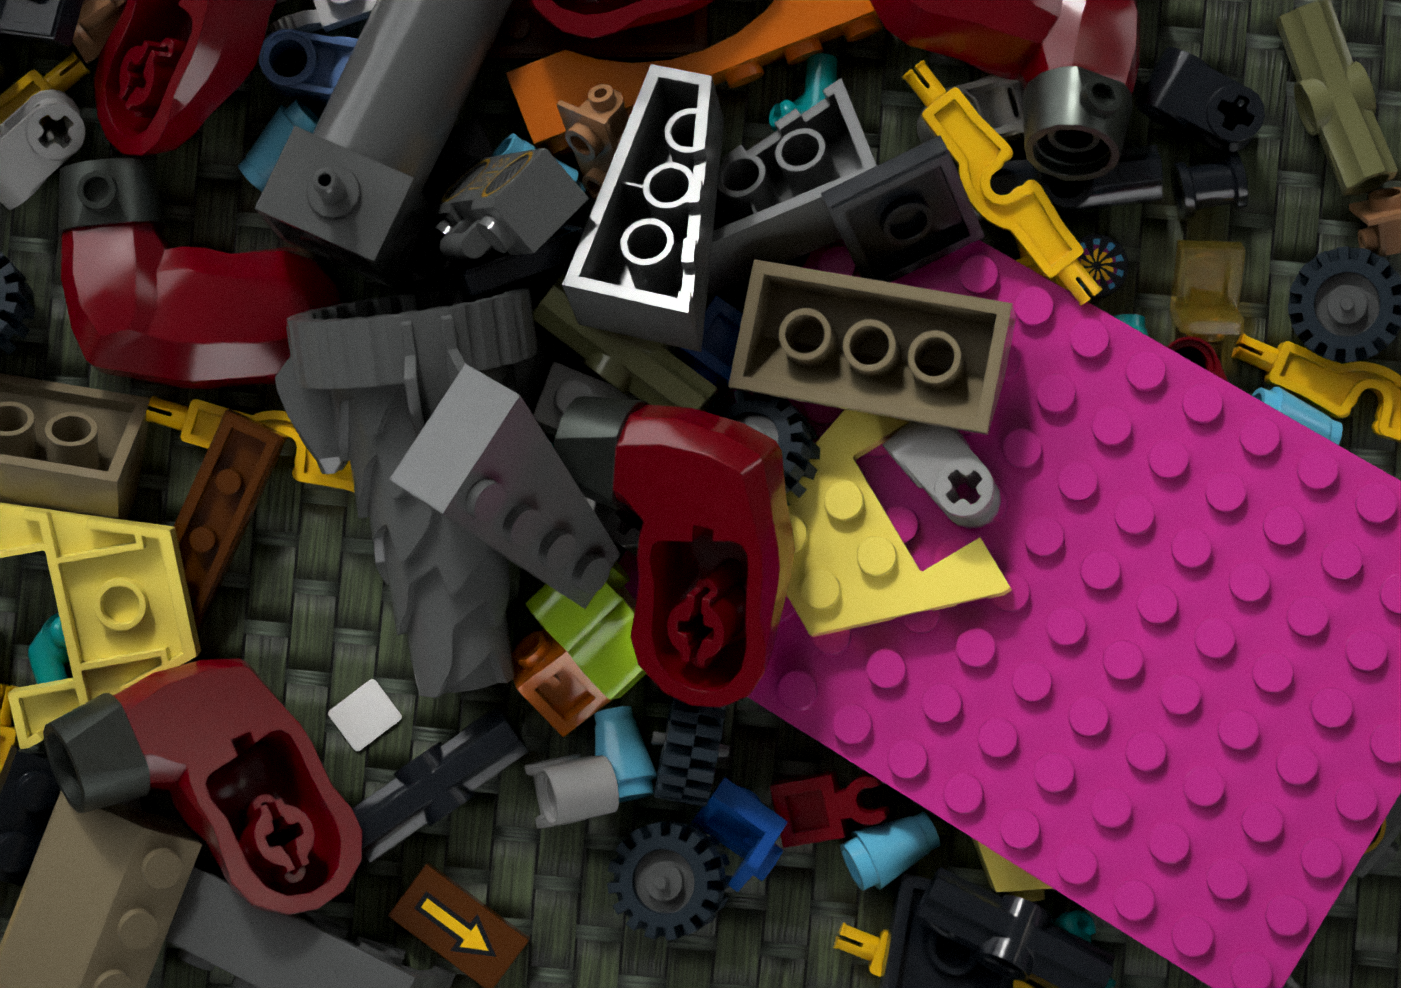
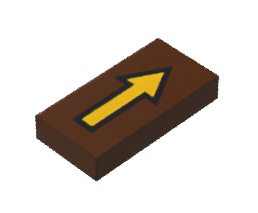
(459, 926)

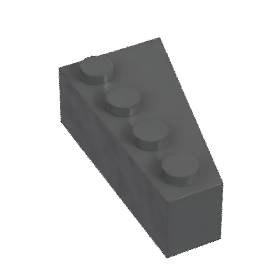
(772, 192)
(653, 222)
(504, 483)
(283, 950)

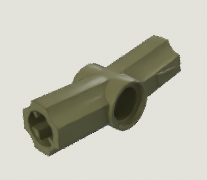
(1335, 98)
(624, 360)

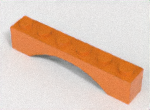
(782, 31)

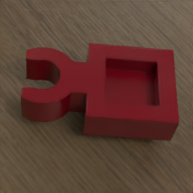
(820, 808)

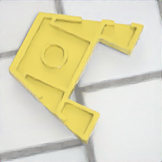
(850, 557)
(117, 603)

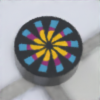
(1105, 263)

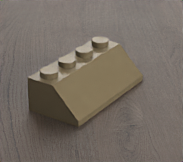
(873, 346)
(70, 446)
(97, 899)

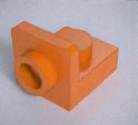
(554, 682)

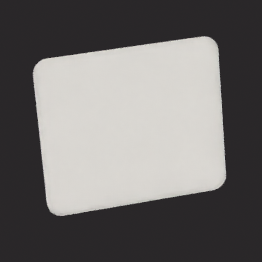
(364, 715)

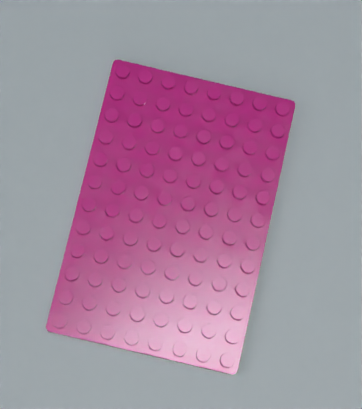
(1192, 652)

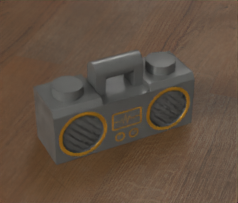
(505, 205)

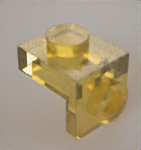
(1208, 289)

